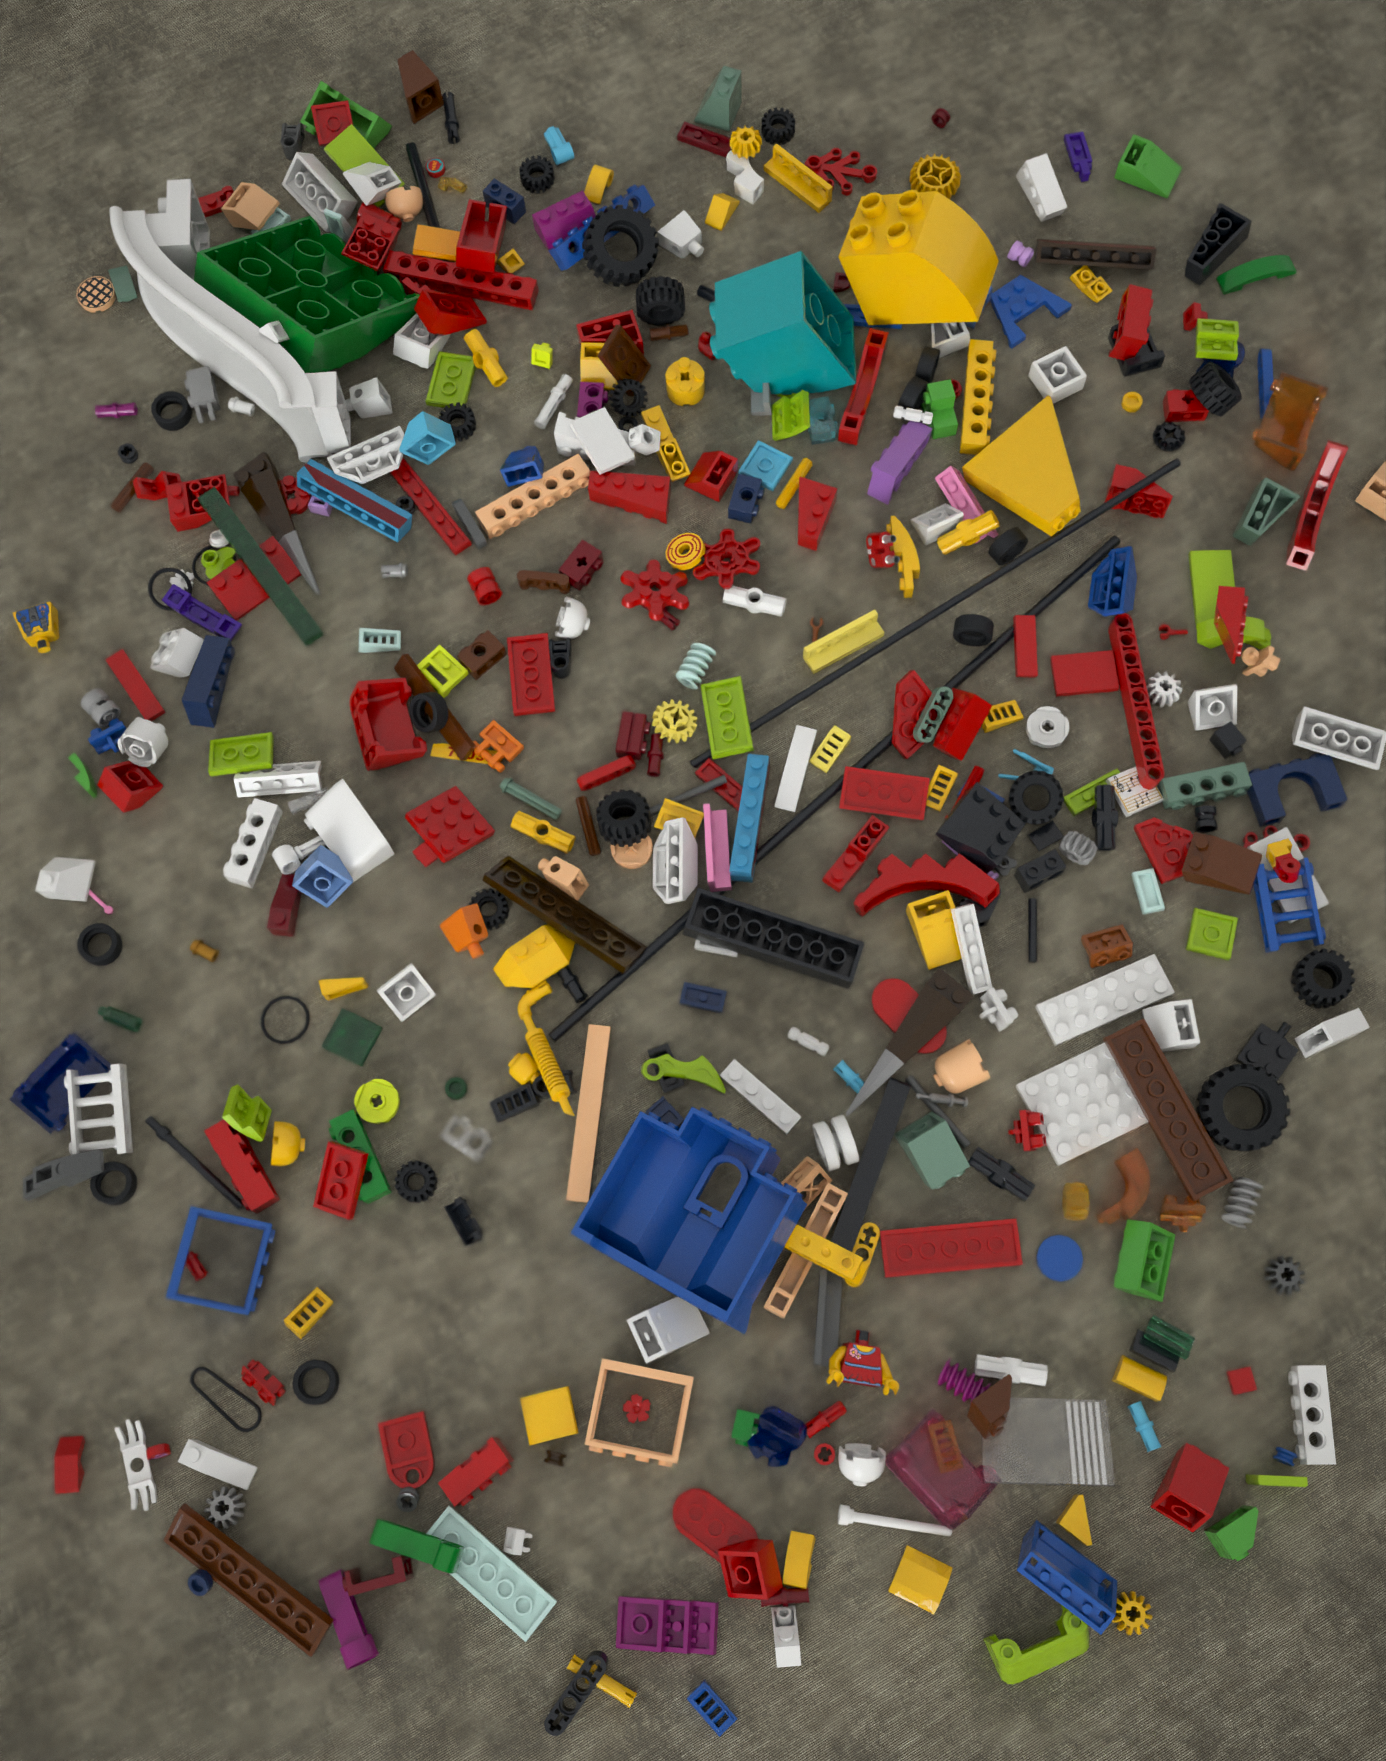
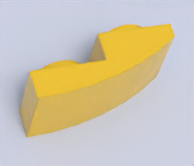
(1090, 285)
(798, 1560)

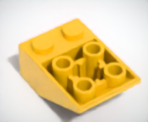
(935, 929)

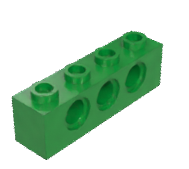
(351, 1122)

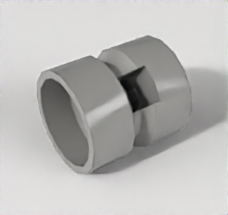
(100, 707)

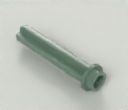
(530, 798)

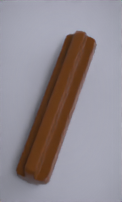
(129, 490)
(588, 826)

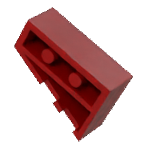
(1133, 322)
(599, 329)
(814, 511)
(961, 723)
(476, 1472)

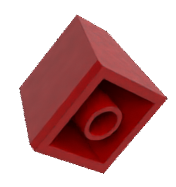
(1190, 1487)

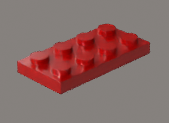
(531, 674)
(884, 793)

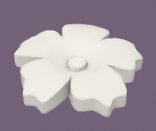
(180, 581)

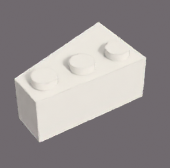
(1042, 187)
(949, 337)

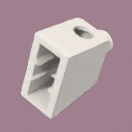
(681, 236)
(369, 399)

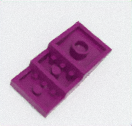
(667, 1625)

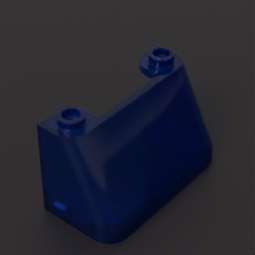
(44, 1092)

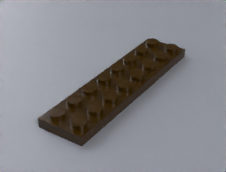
(564, 914)

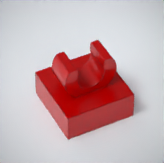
(1191, 315)

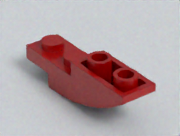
(856, 854)

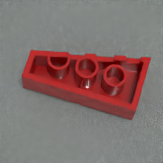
(632, 492)
(243, 1166)

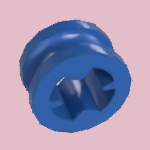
(1285, 1456)

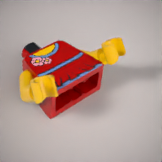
(861, 1365)

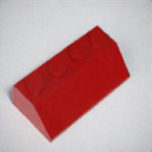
(240, 590)

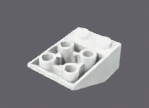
(667, 1328)

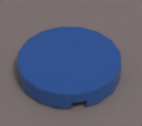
(1059, 1258)

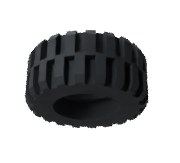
(633, 225)
(1270, 1094)

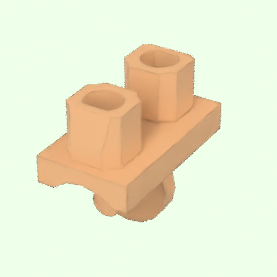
(1259, 661)

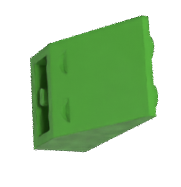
(1147, 167)

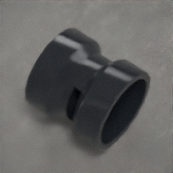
(1206, 818)

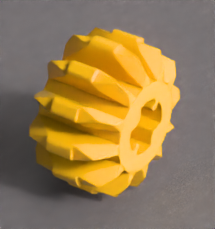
(745, 142)
(1135, 1621)

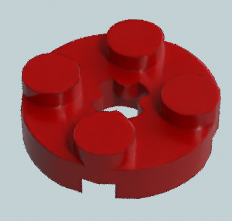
(302, 498)

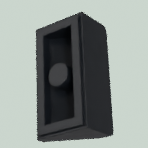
(1153, 1352)

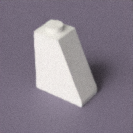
(1332, 1032)

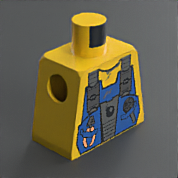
(38, 625)

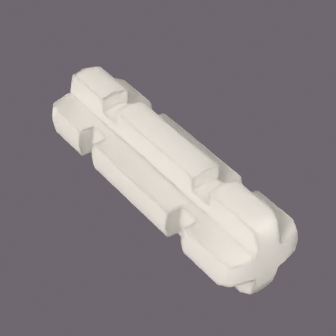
(913, 415)
(808, 1041)

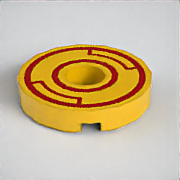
(681, 543)

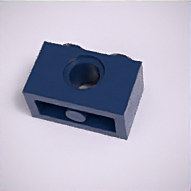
(501, 194)
(745, 488)

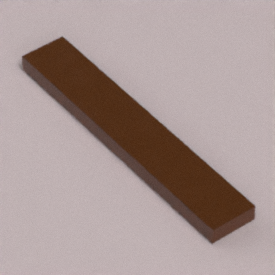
(452, 731)

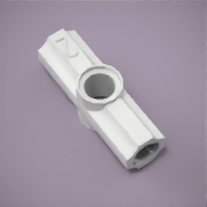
(767, 603)
(1020, 1371)

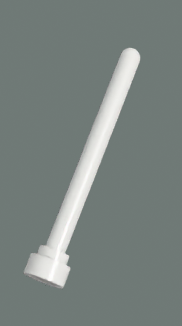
(847, 1515)

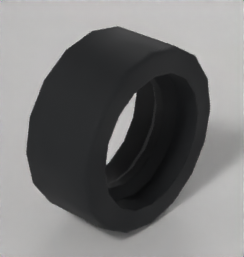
(928, 363)
(913, 393)
(165, 399)
(1008, 546)
(973, 630)
(439, 708)
(88, 933)
(125, 1195)
(298, 1382)

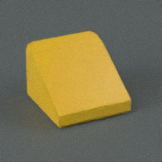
(510, 261)

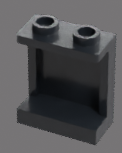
(1145, 360)

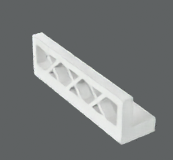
(280, 779)

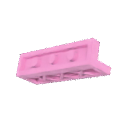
(961, 496)
(717, 849)

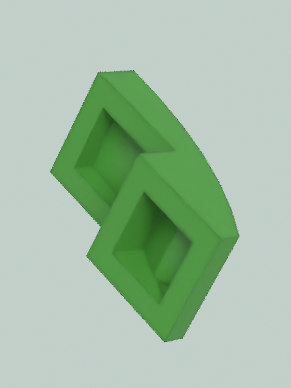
(84, 777)

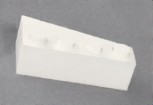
(569, 445)

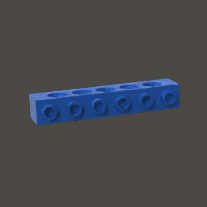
(560, 251)

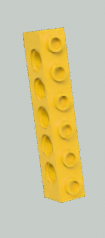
(977, 352)

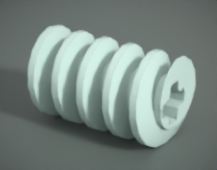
(693, 665)

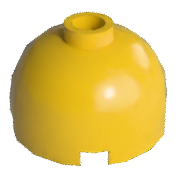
(286, 1144)

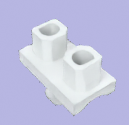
(995, 1010)

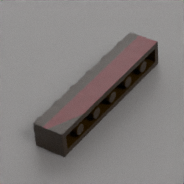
(1095, 254)

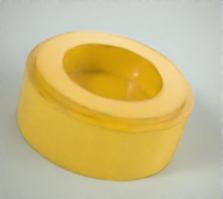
(1131, 402)

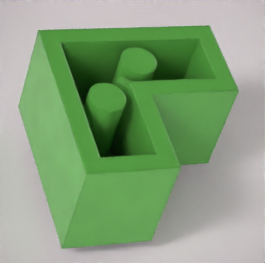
(940, 401)

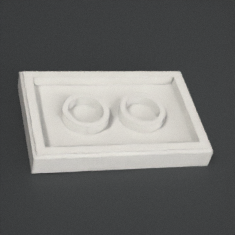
(602, 440)

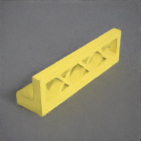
(843, 642)

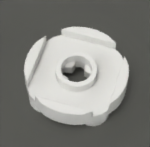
(1039, 736)

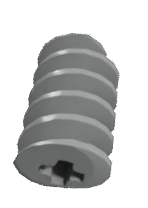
(1241, 1202)

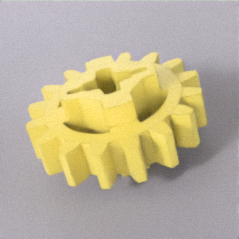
(664, 717)

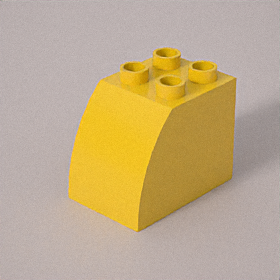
(917, 260)

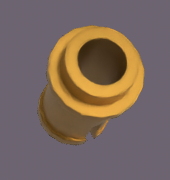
(203, 950)

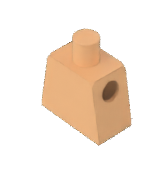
(564, 876)

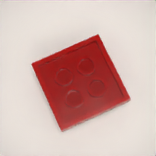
(449, 824)

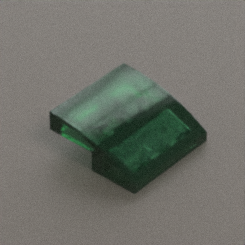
(352, 1037)

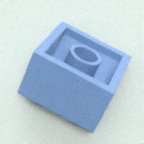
(322, 876)

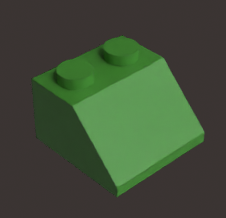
(1234, 1533)

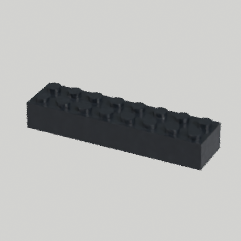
(773, 938)

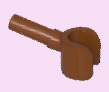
(816, 628)

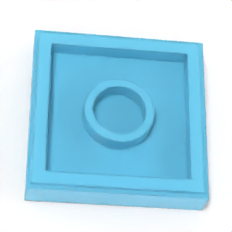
(766, 464)

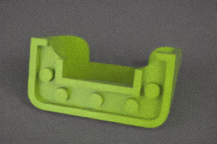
(1019, 1665)

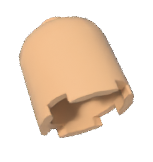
(960, 1068)

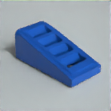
(696, 1693)

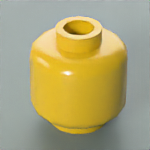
(523, 1068)

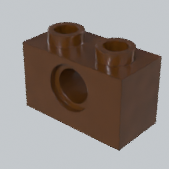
(479, 665)

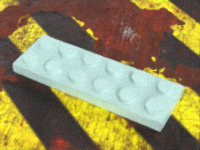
(494, 1576)

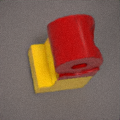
(1282, 861)

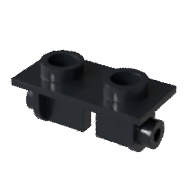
(465, 1225)

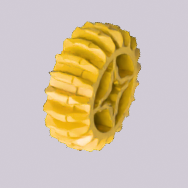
(932, 175)

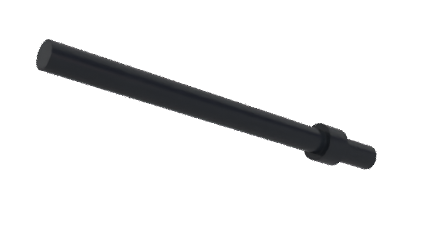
(165, 1134)

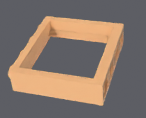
(619, 1449)

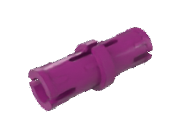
(116, 410)

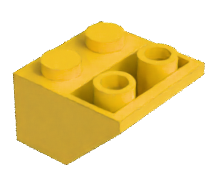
(592, 367)

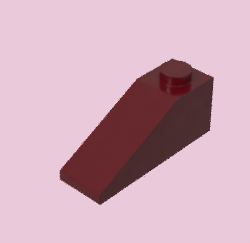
(284, 908)

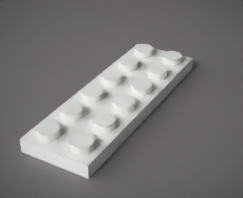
(1104, 999)

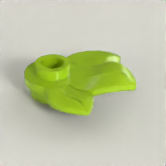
(221, 560)

